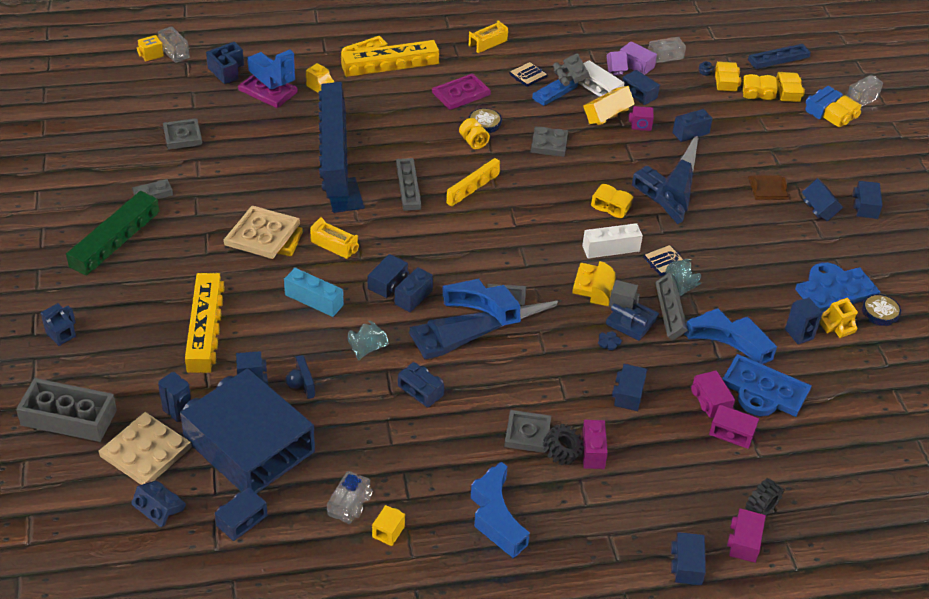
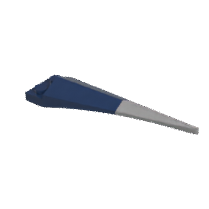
(676, 189)
(449, 333)

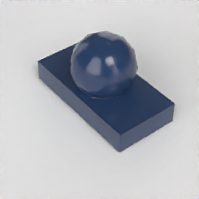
(301, 377)

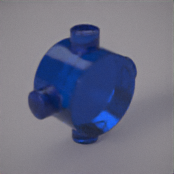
(351, 482)

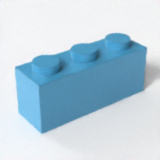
(313, 292)

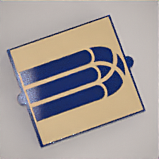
(528, 74)
(661, 258)

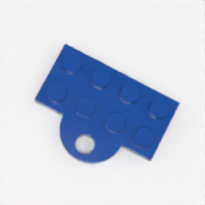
(835, 285)
(765, 387)

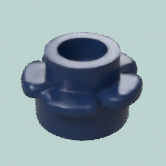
(706, 68)

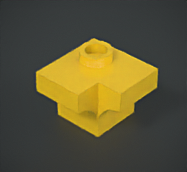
(840, 318)

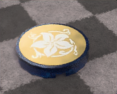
(488, 118)
(881, 309)

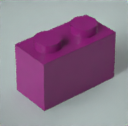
(711, 392)
(734, 426)
(594, 444)
(747, 535)

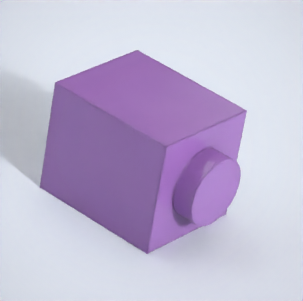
(617, 62)

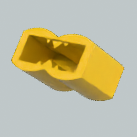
(727, 76)
(789, 86)
(759, 87)
(842, 111)
(612, 201)

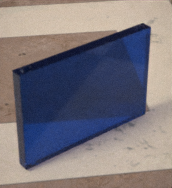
(350, 202)

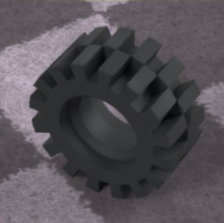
(569, 438)
(765, 497)

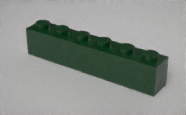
(112, 233)

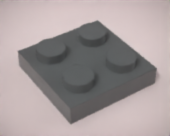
(182, 133)
(549, 141)
(527, 431)

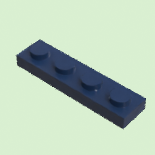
(779, 56)

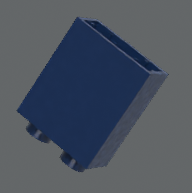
(247, 431)

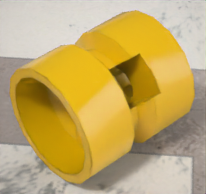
(474, 133)

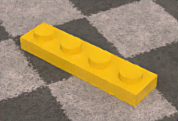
(473, 182)

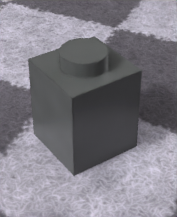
(624, 294)

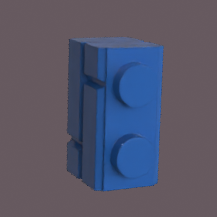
(817, 103)

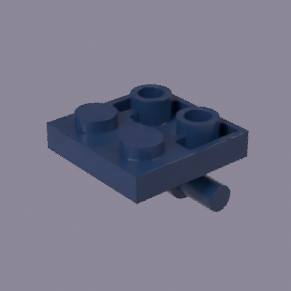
(633, 321)

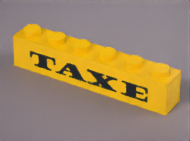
(389, 58)
(204, 324)

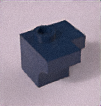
(59, 323)

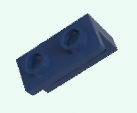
(157, 502)

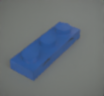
(553, 91)

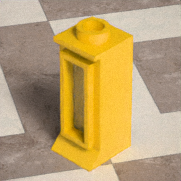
(488, 37)
(333, 239)

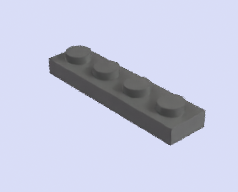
(408, 184)
(671, 306)

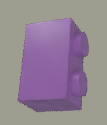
(639, 58)

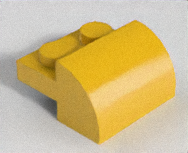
(595, 282)

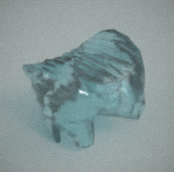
(684, 278)
(368, 339)

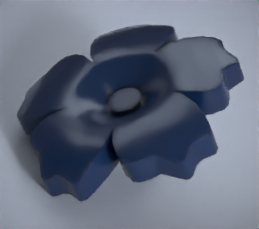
(609, 341)

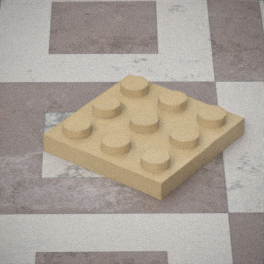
(262, 232)
(145, 449)

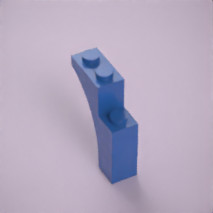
(273, 72)
(493, 300)
(740, 334)
(493, 516)

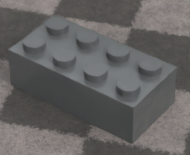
(66, 409)

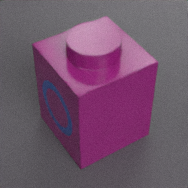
(641, 118)

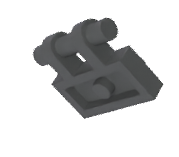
(574, 66)

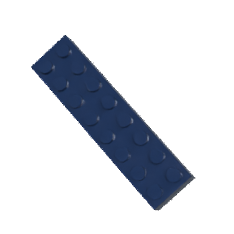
(333, 140)

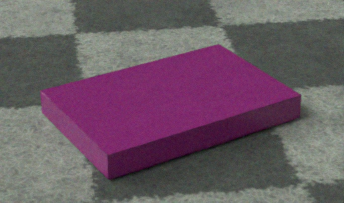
(461, 91)
(273, 97)

